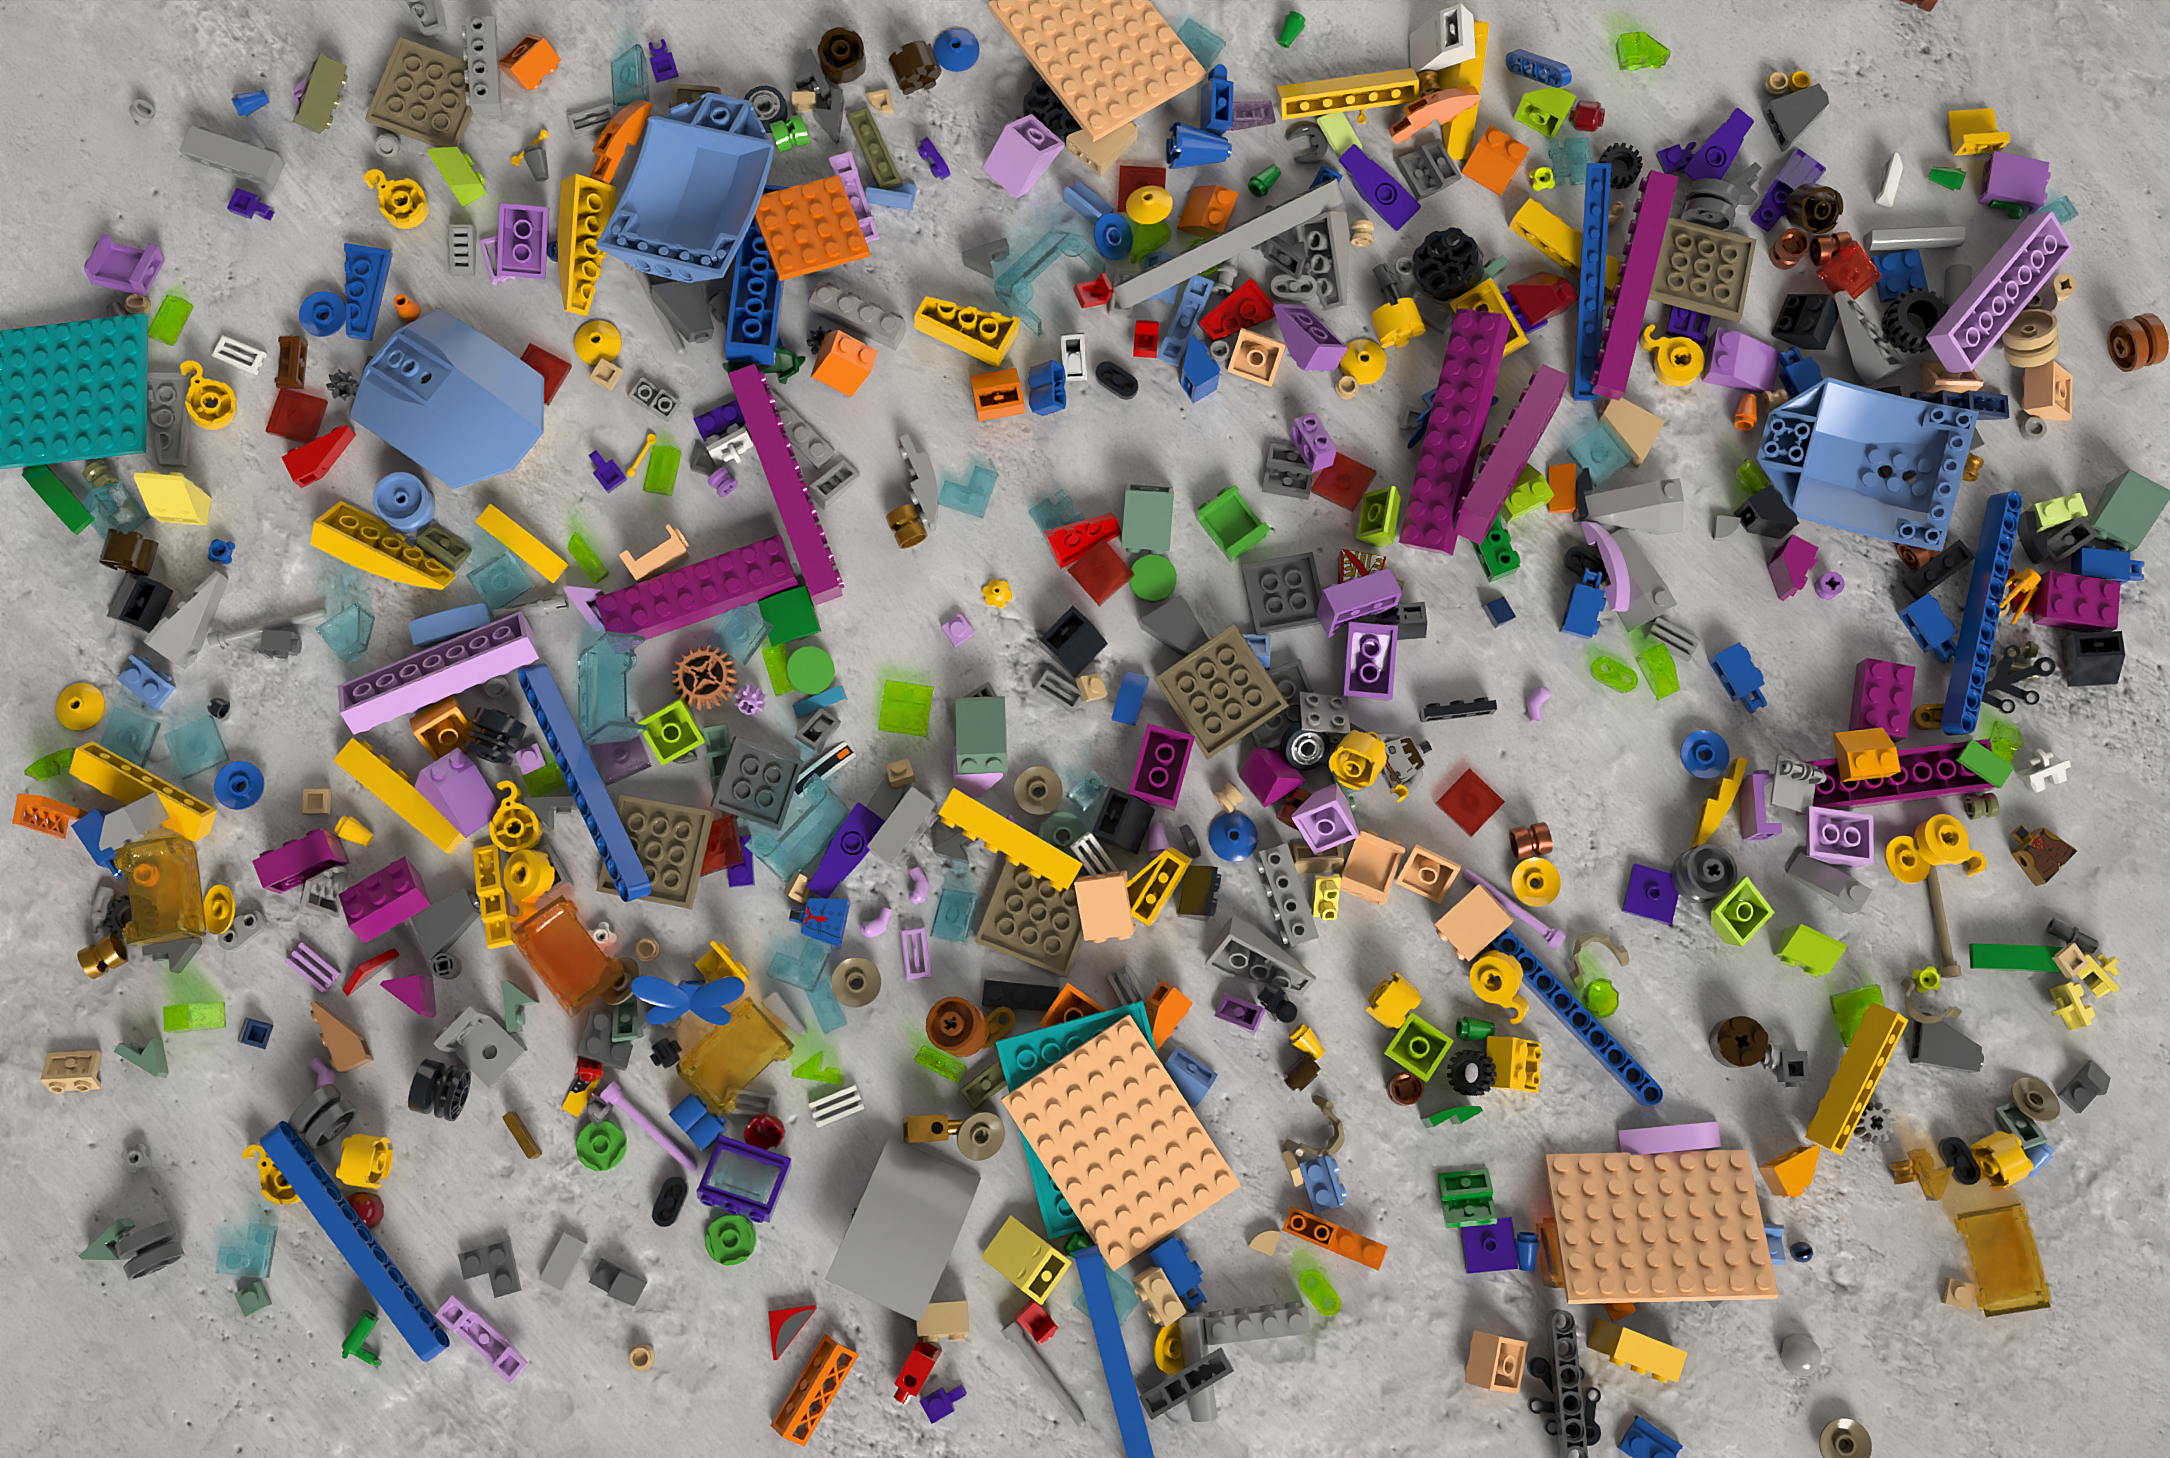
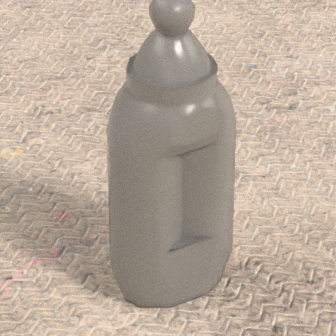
(103, 899)

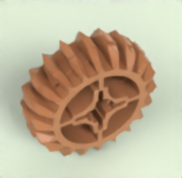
(707, 668)

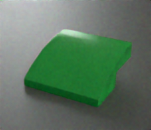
(790, 615)
(1456, 1115)
(1467, 1198)

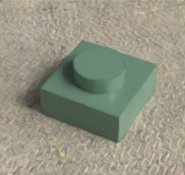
(252, 1298)

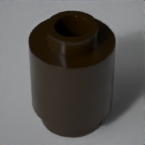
(1301, 1073)

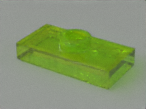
(776, 661)
(544, 779)

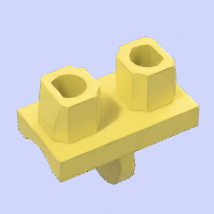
(1325, 896)
(2103, 983)
(2070, 1006)

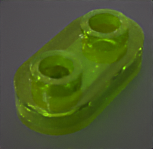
(1615, 674)
(1319, 1292)

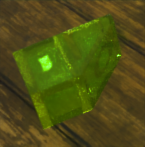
(1640, 51)

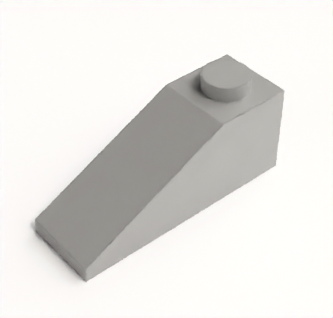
(1829, 883)

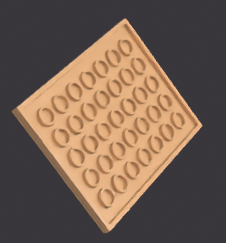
(1101, 56)
(1120, 1142)
(1659, 1227)

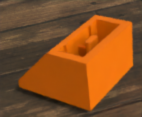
(997, 394)

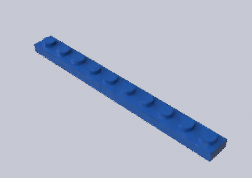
(1592, 277)

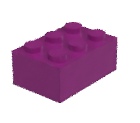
(2077, 602)
(1882, 697)
(1161, 766)
(299, 860)
(384, 899)

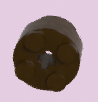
(842, 55)
(915, 67)
(1814, 208)
(128, 552)
(1752, 1039)

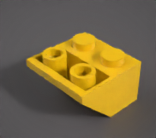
(1515, 1062)

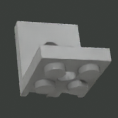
(471, 1035)

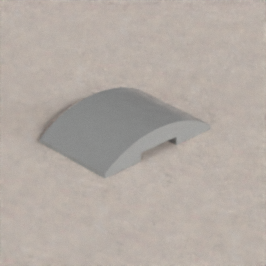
(903, 1229)

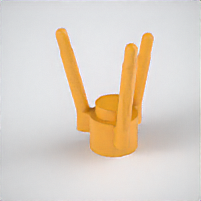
(2025, 581)

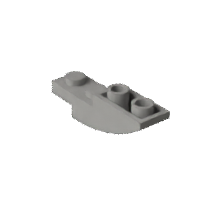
(923, 489)

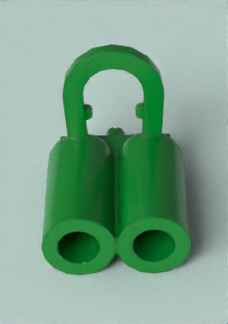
(358, 1335)

